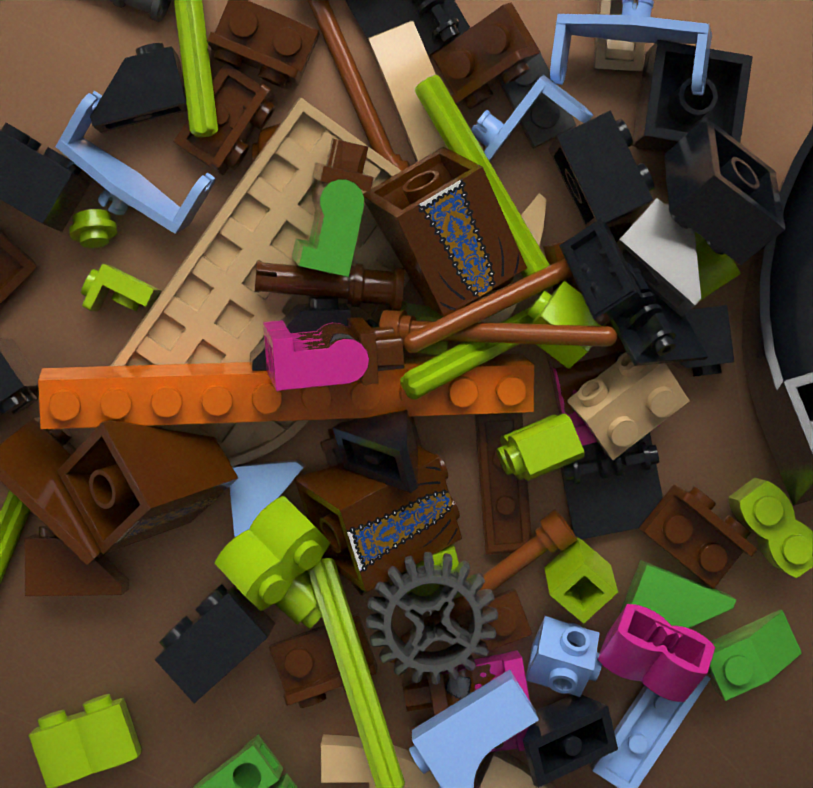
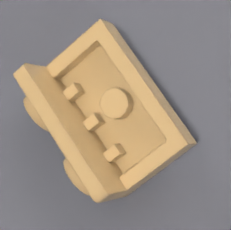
(627, 403)

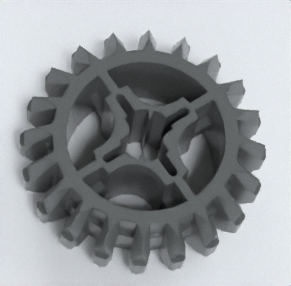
(413, 652)

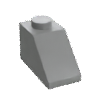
(664, 256)

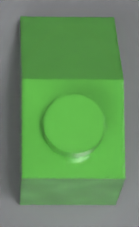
(675, 597)
(752, 655)

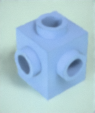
(564, 657)

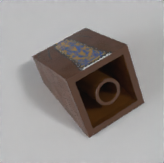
(446, 230)
(143, 480)
(377, 523)

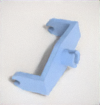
(633, 26)
(494, 133)
(123, 183)

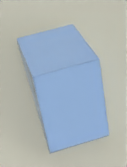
(257, 487)

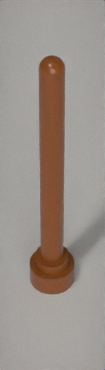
(353, 82)
(487, 306)
(508, 332)
(550, 536)

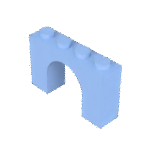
(467, 731)

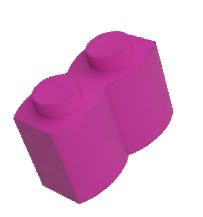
(652, 651)

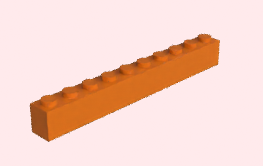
(237, 394)

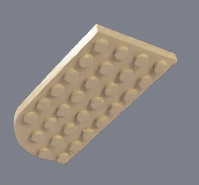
(211, 302)

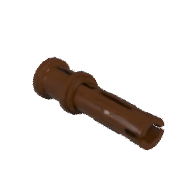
(358, 288)

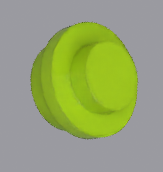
(92, 228)

